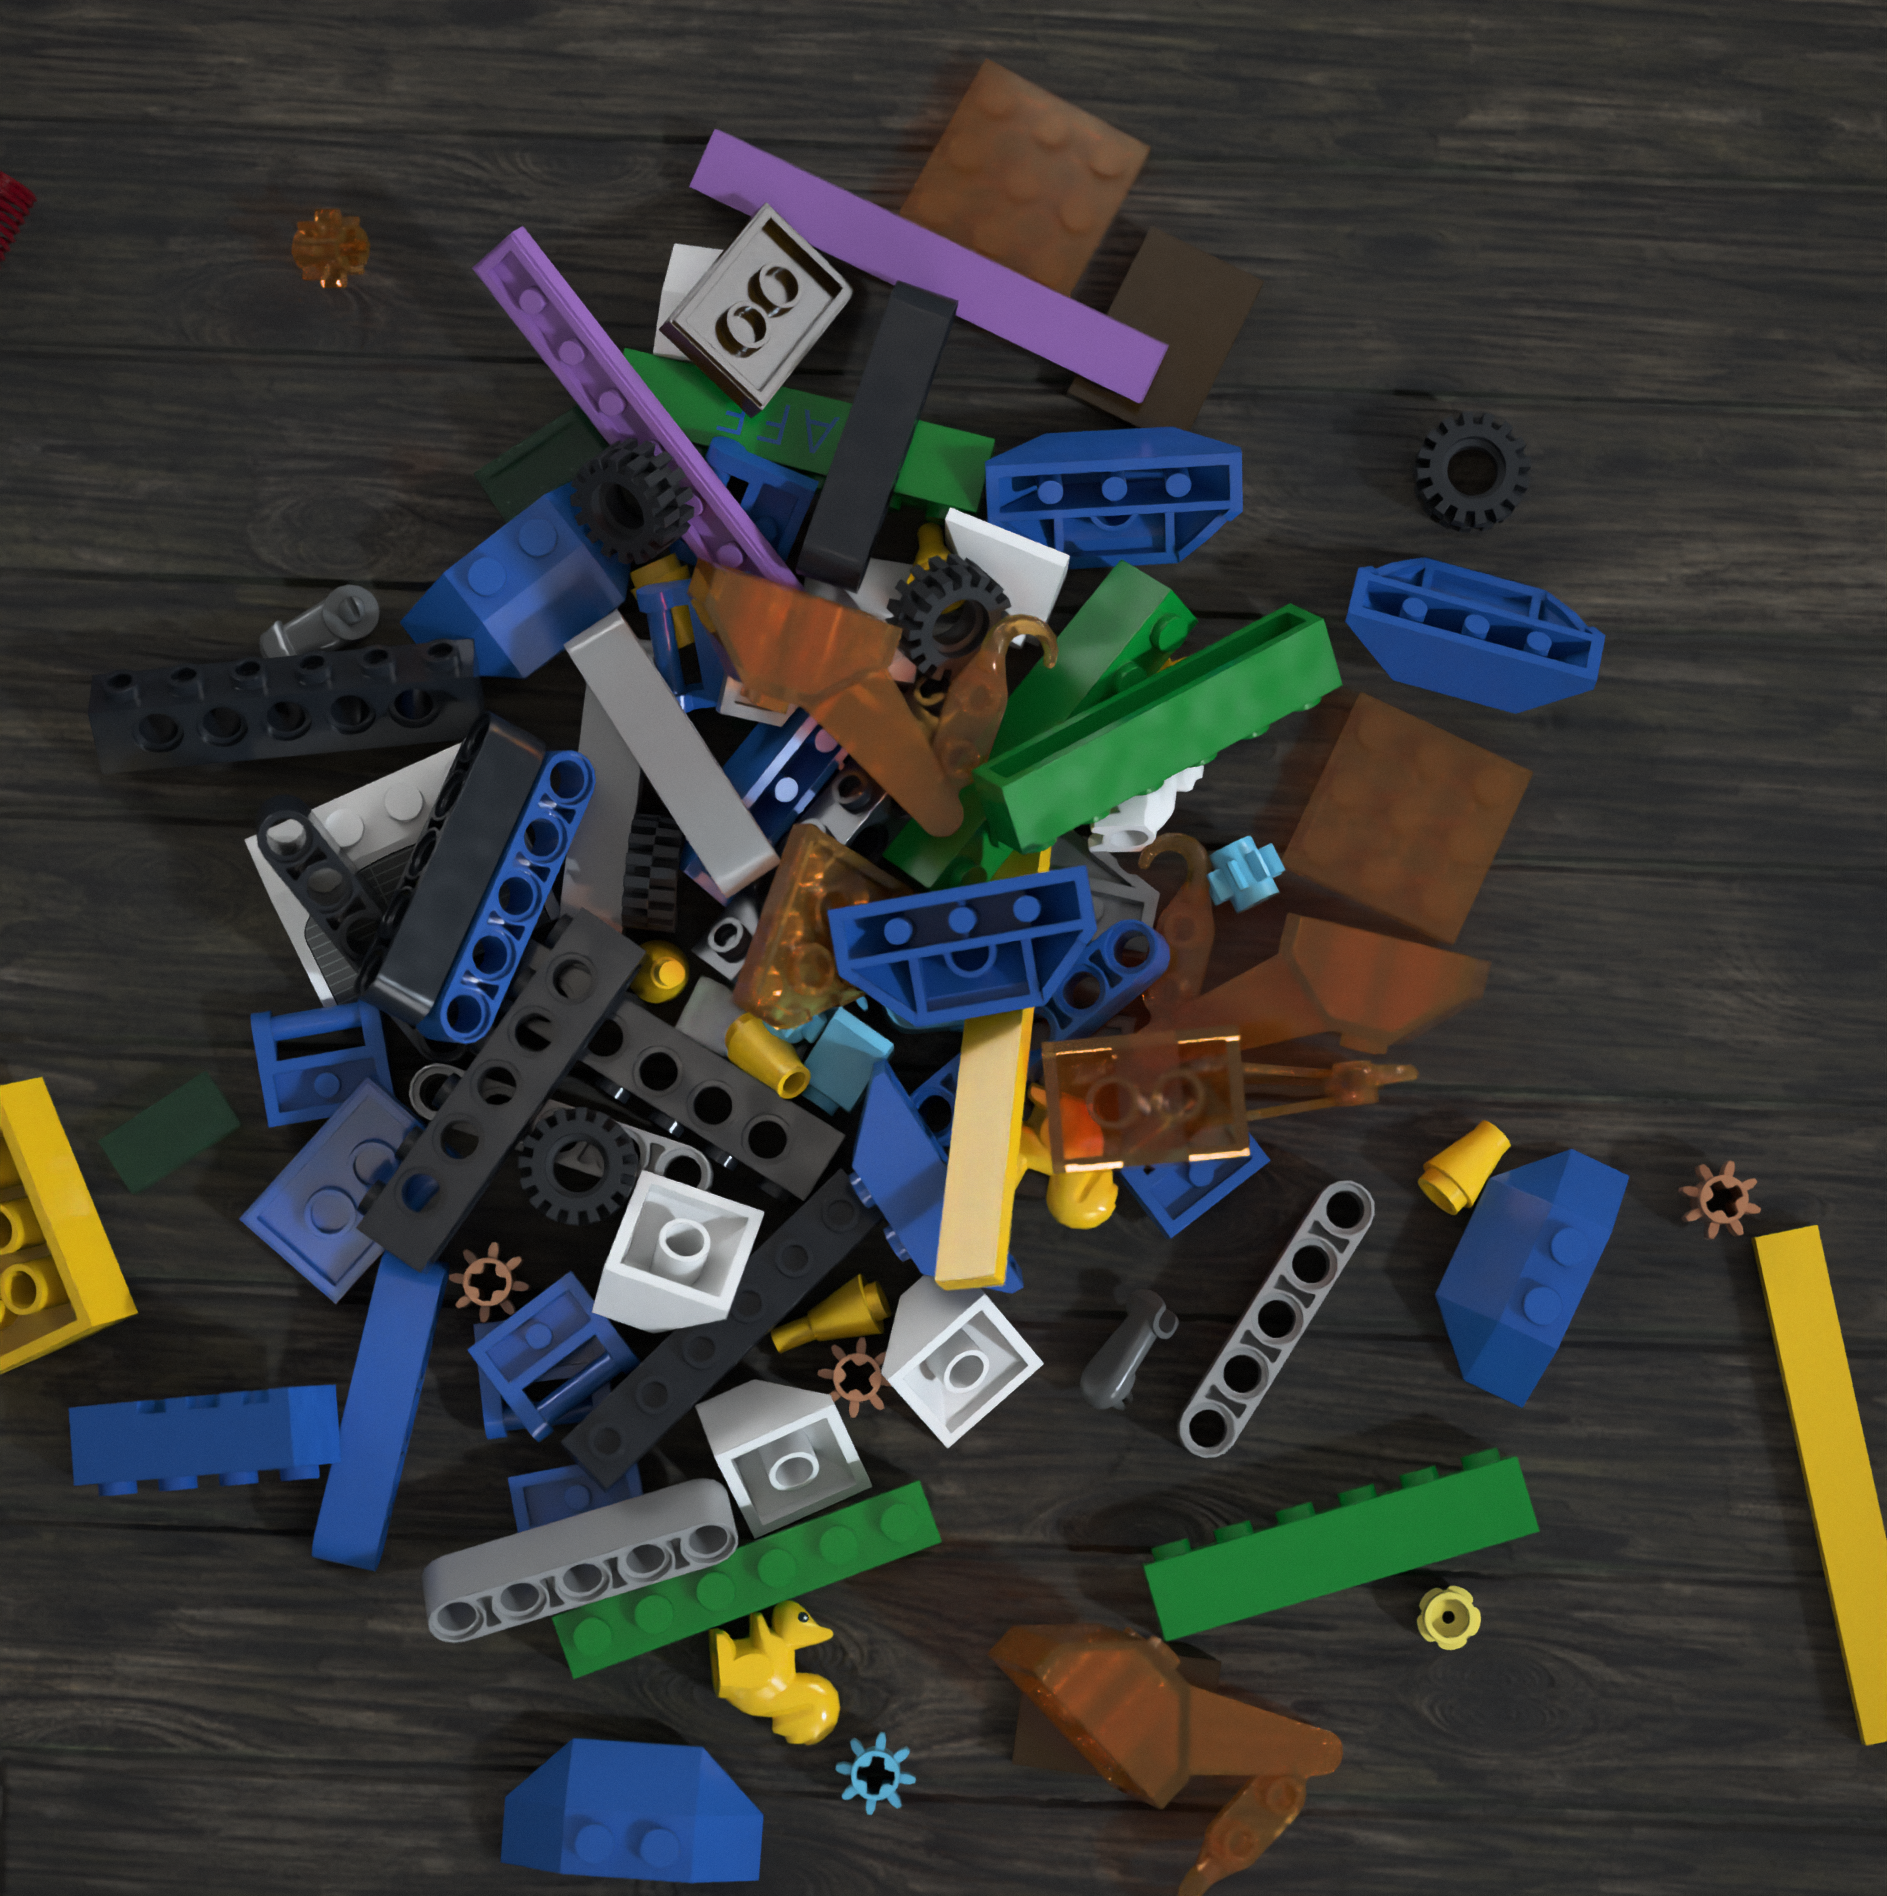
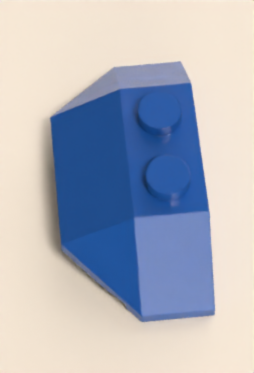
(1116, 493)
(524, 590)
(1473, 635)
(778, 779)
(967, 945)
(905, 1174)
(1526, 1268)
(633, 1815)

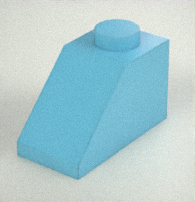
(843, 1063)

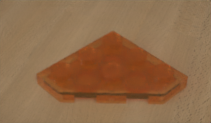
(792, 955)

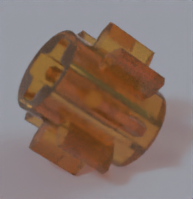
(331, 248)

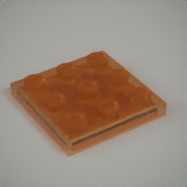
(1025, 179)
(1406, 818)

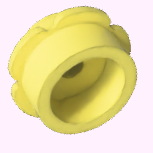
(1465, 1622)

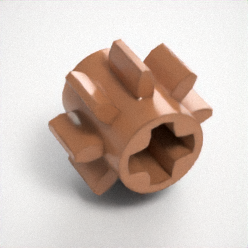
(1735, 1207)
(481, 1267)
(839, 1375)

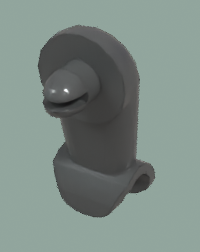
(332, 624)
(1113, 1368)

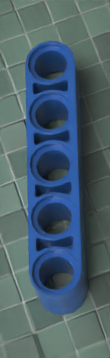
(529, 881)
(1117, 989)
(380, 1413)

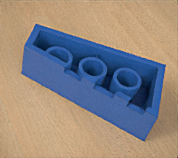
(205, 1436)

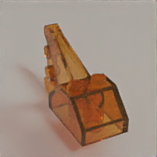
(835, 666)
(1320, 982)
(1176, 1097)
(1153, 1730)

